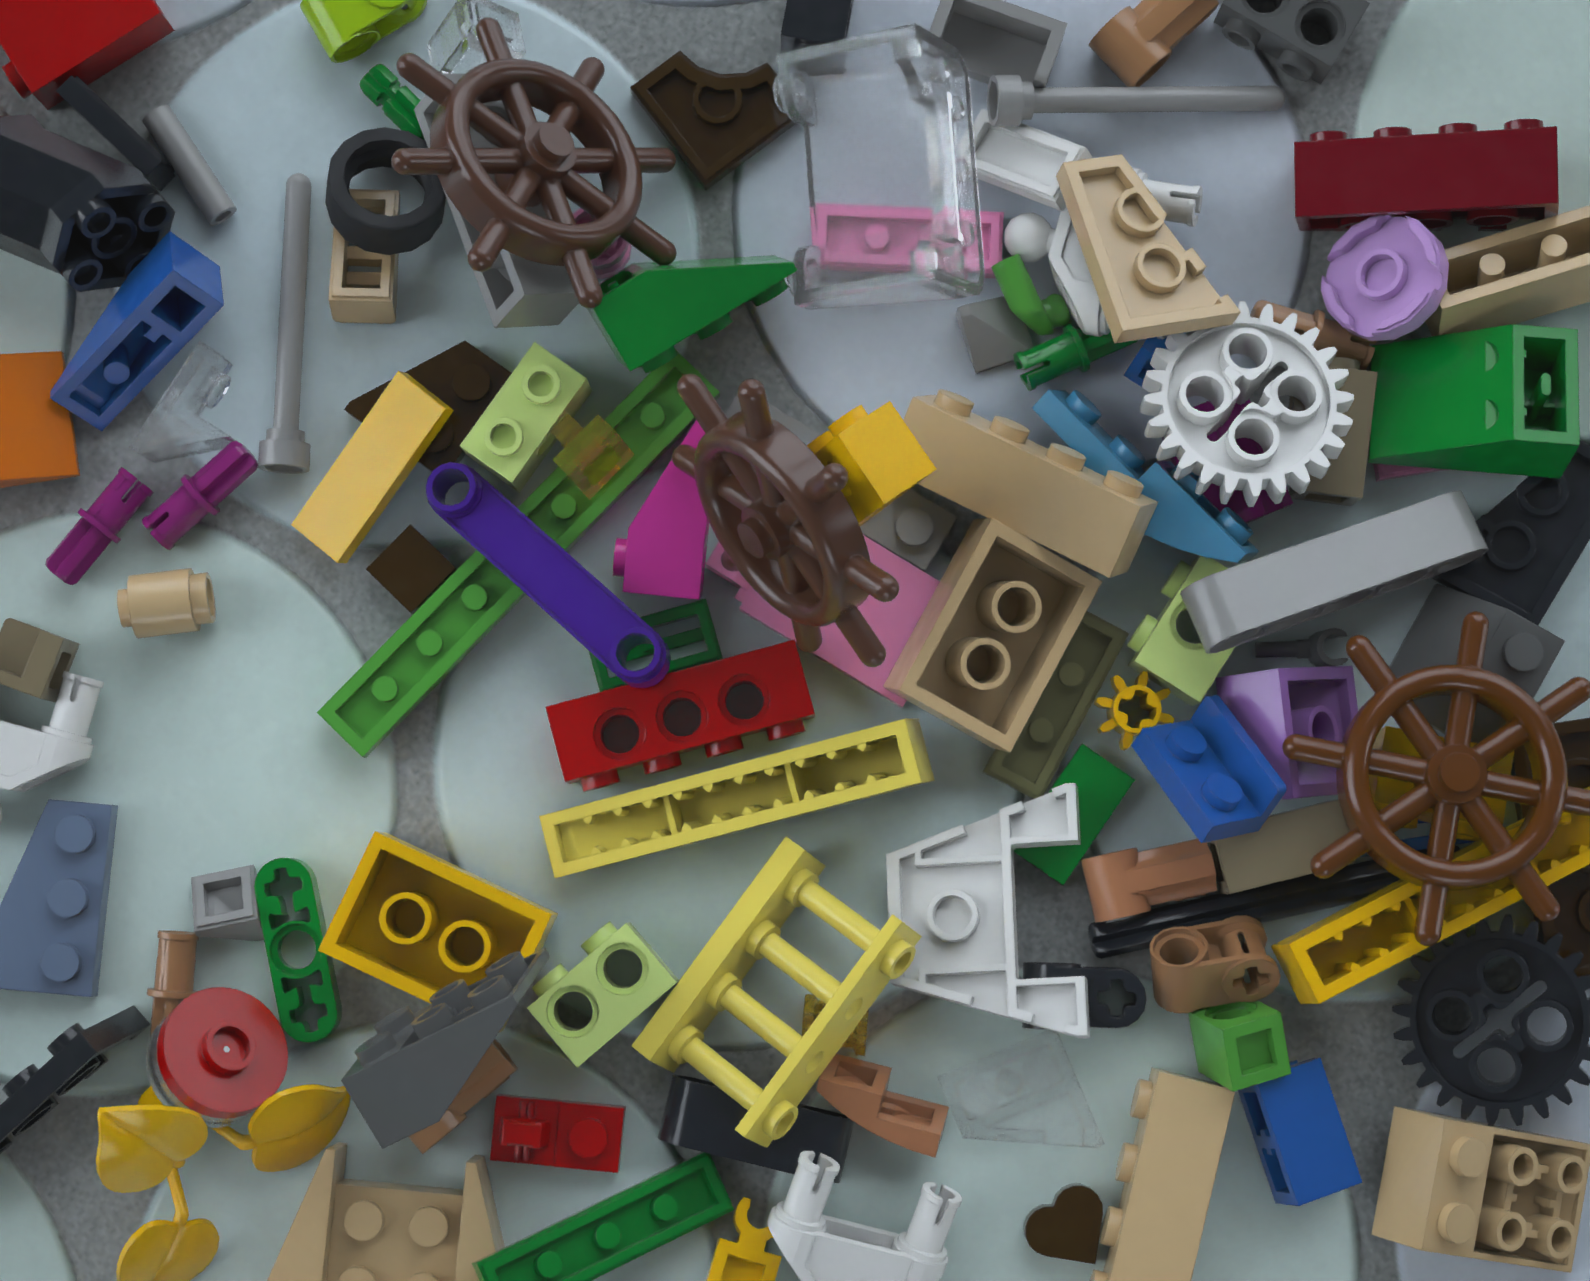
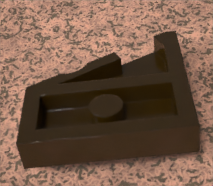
(463, 381)

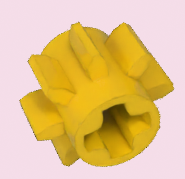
(1149, 701)

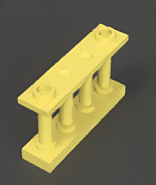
(716, 979)

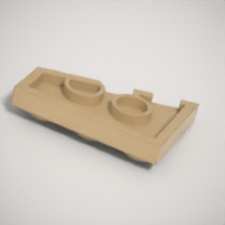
(1133, 257)

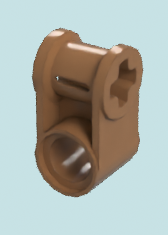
(1207, 965)

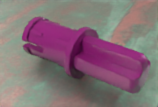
(200, 494)
(97, 527)

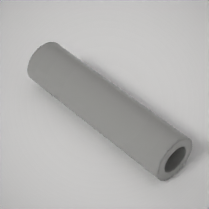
(189, 164)

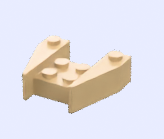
(389, 1228)

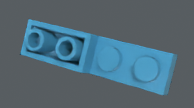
(1181, 515)

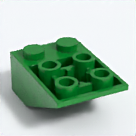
(657, 305)
(1479, 401)

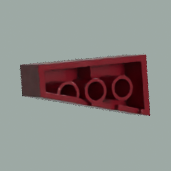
(1434, 178)

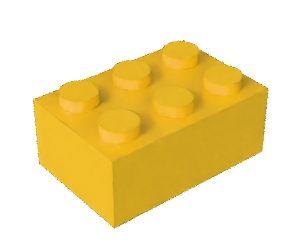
(428, 920)

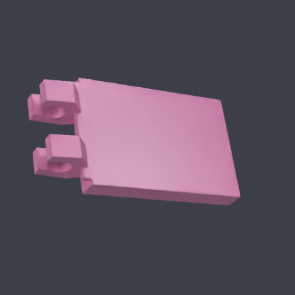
(889, 620)

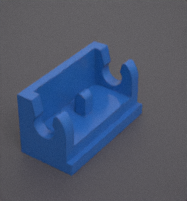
(1300, 1135)

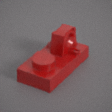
(557, 1133)

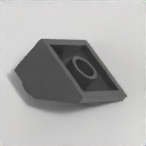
(1513, 650)

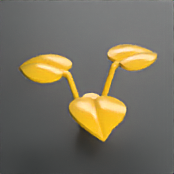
(152, 1140)

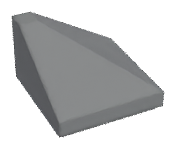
(992, 333)
(226, 905)

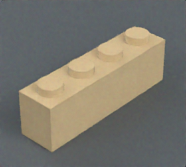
(1516, 275)
(1030, 487)
(1165, 1179)

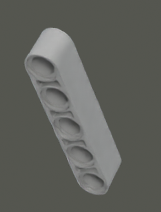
(1333, 571)

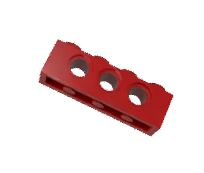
(581, 722)

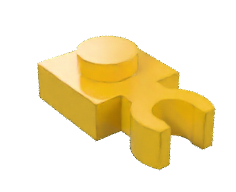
(746, 1257)

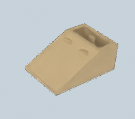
(1481, 1190)

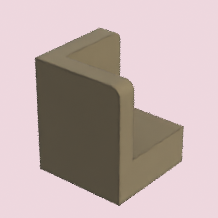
(34, 659)

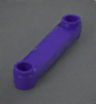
(547, 574)

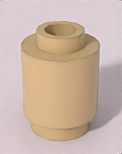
(166, 602)

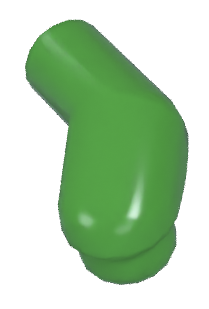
(1024, 301)

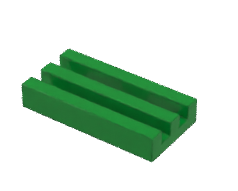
(665, 617)

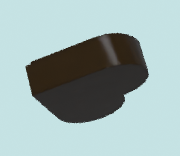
(1067, 1226)

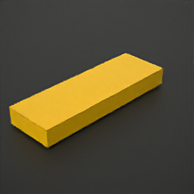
(372, 467)

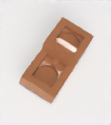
(861, 1094)

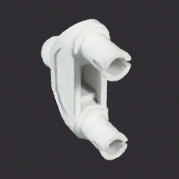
(1034, 239)
(38, 756)
(843, 1250)

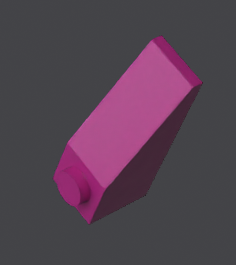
(667, 537)

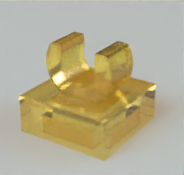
(589, 453)

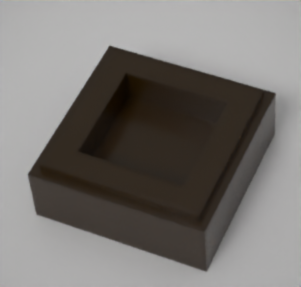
(411, 569)

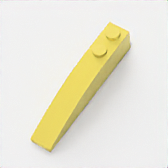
(738, 797)

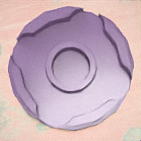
(1385, 277)

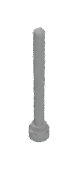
(1017, 100)
(284, 443)

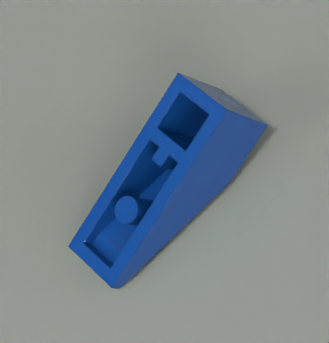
(140, 330)

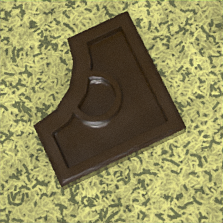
(712, 116)

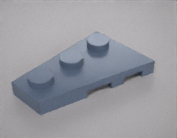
(59, 902)

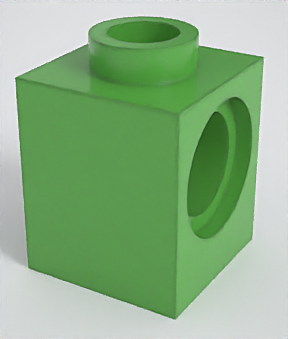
(1239, 1044)

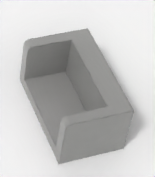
(1000, 38)

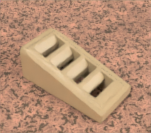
(365, 295)

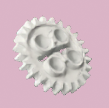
(1291, 440)

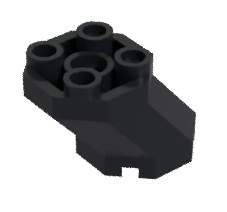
(75, 207)

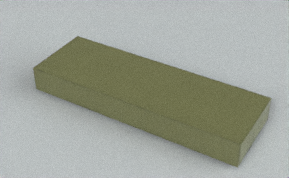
(1059, 709)

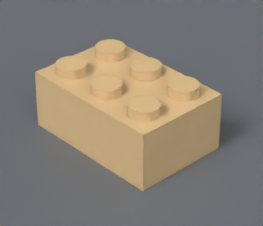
(992, 634)

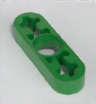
(294, 999)

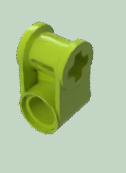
(354, 26)

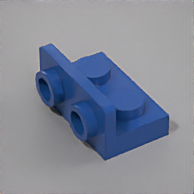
(1212, 772)

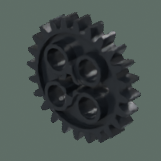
(1539, 1065)

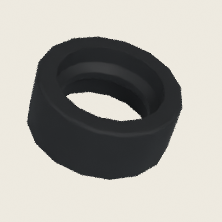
(376, 231)

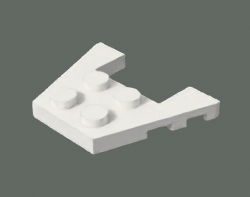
(963, 904)

